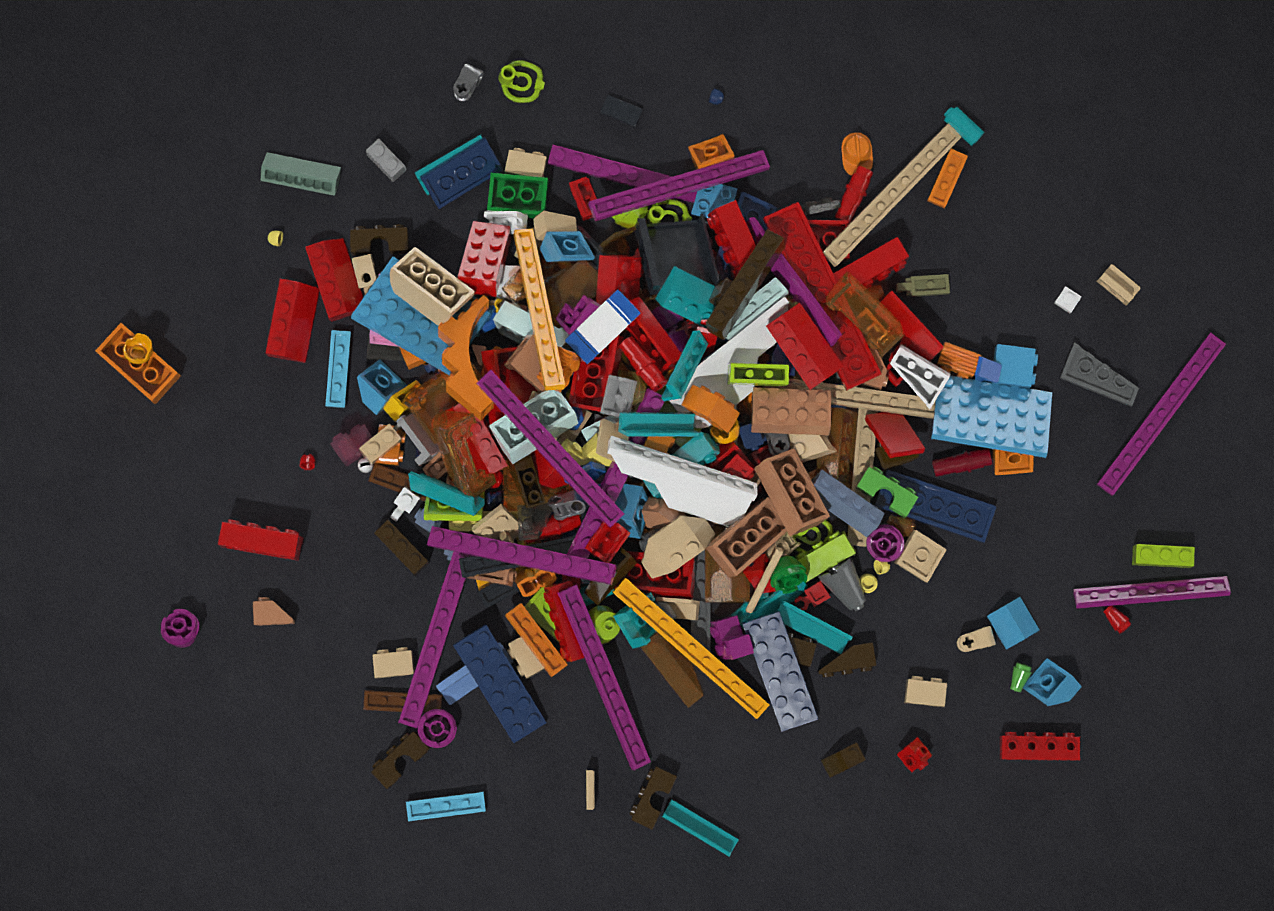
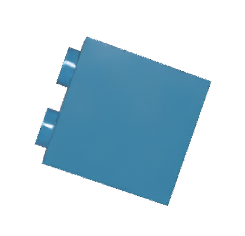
(1016, 365)

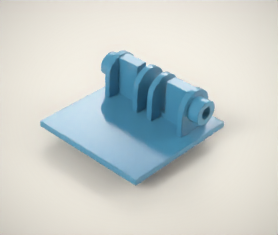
(712, 198)

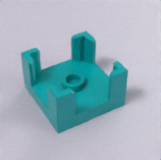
(633, 626)

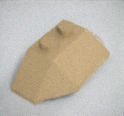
(676, 545)

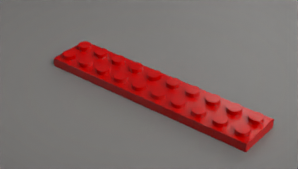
(811, 266)

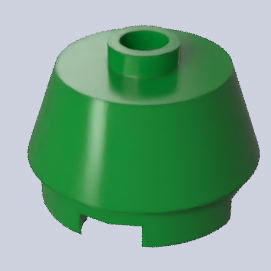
(788, 575)

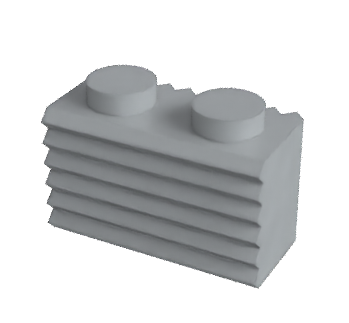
(385, 160)

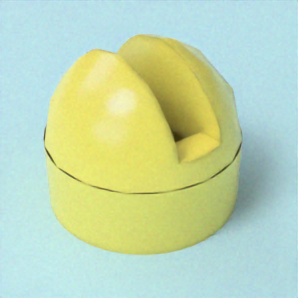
(275, 238)
(881, 567)

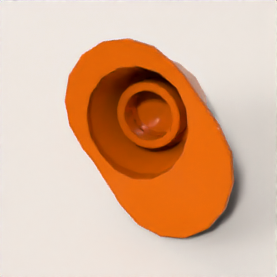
(856, 152)

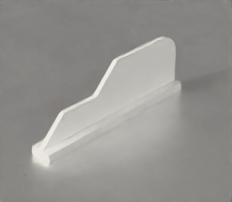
(742, 348)
(685, 483)

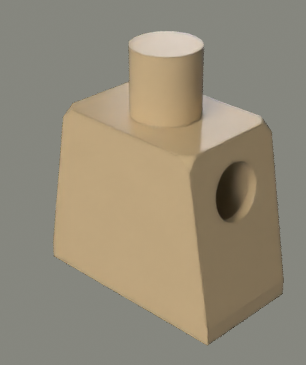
(362, 266)

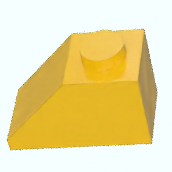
(394, 406)

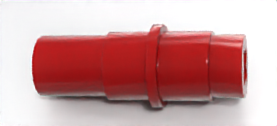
(854, 193)
(643, 364)
(557, 527)

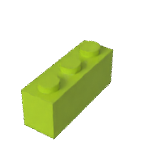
(758, 374)
(826, 554)
(1163, 556)

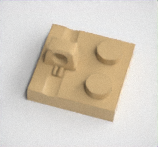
(498, 525)
(920, 556)

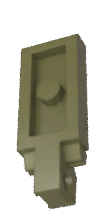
(925, 285)

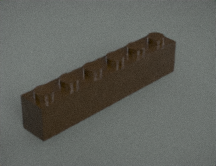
(745, 284)

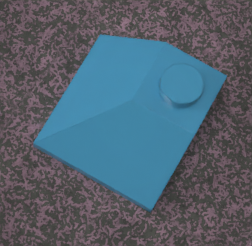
(565, 247)
(378, 385)
(1052, 684)

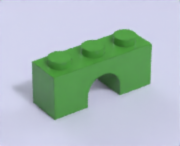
(902, 497)

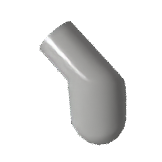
(666, 608)

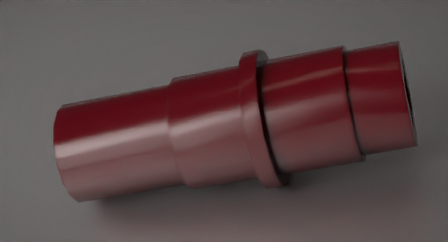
(962, 462)

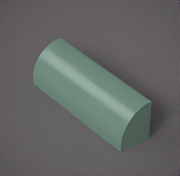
(300, 173)

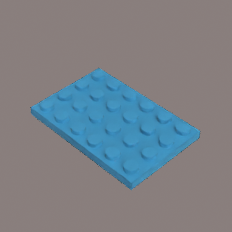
(403, 324)
(993, 416)

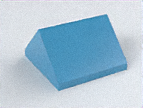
(1013, 623)

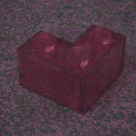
(348, 445)

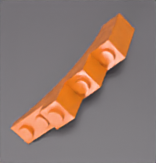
(462, 382)

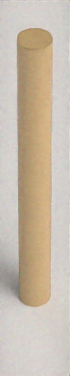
(764, 580)

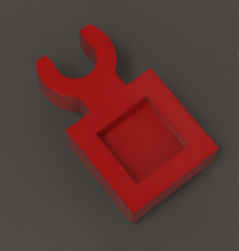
(814, 594)

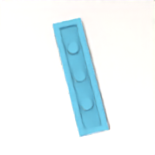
(338, 369)
(445, 806)

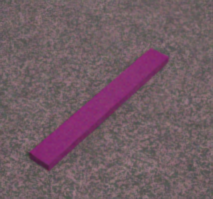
(798, 289)
(1151, 592)

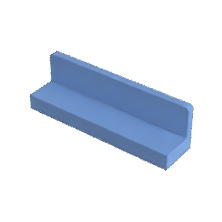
(461, 682)

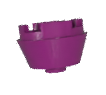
(667, 318)
(885, 543)
(180, 628)
(437, 728)

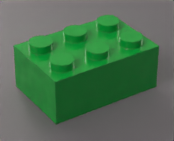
(518, 194)

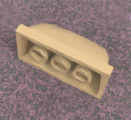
(428, 286)

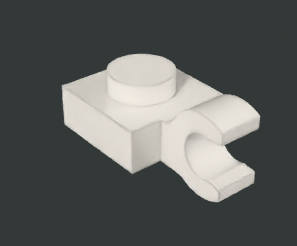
(406, 501)

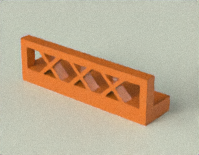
(536, 640)

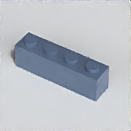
(847, 504)

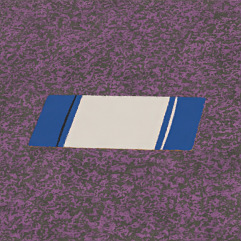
(602, 326)

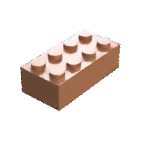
(791, 411)
(792, 492)
(747, 538)

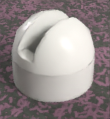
(365, 469)

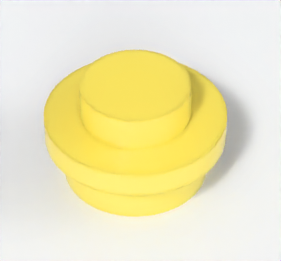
(868, 583)

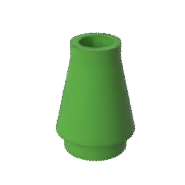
(1020, 676)

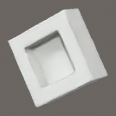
(1067, 300)

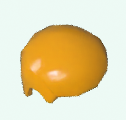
(138, 349)
(723, 437)

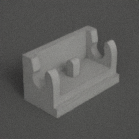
(618, 396)

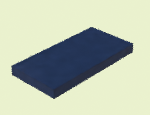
(461, 173)

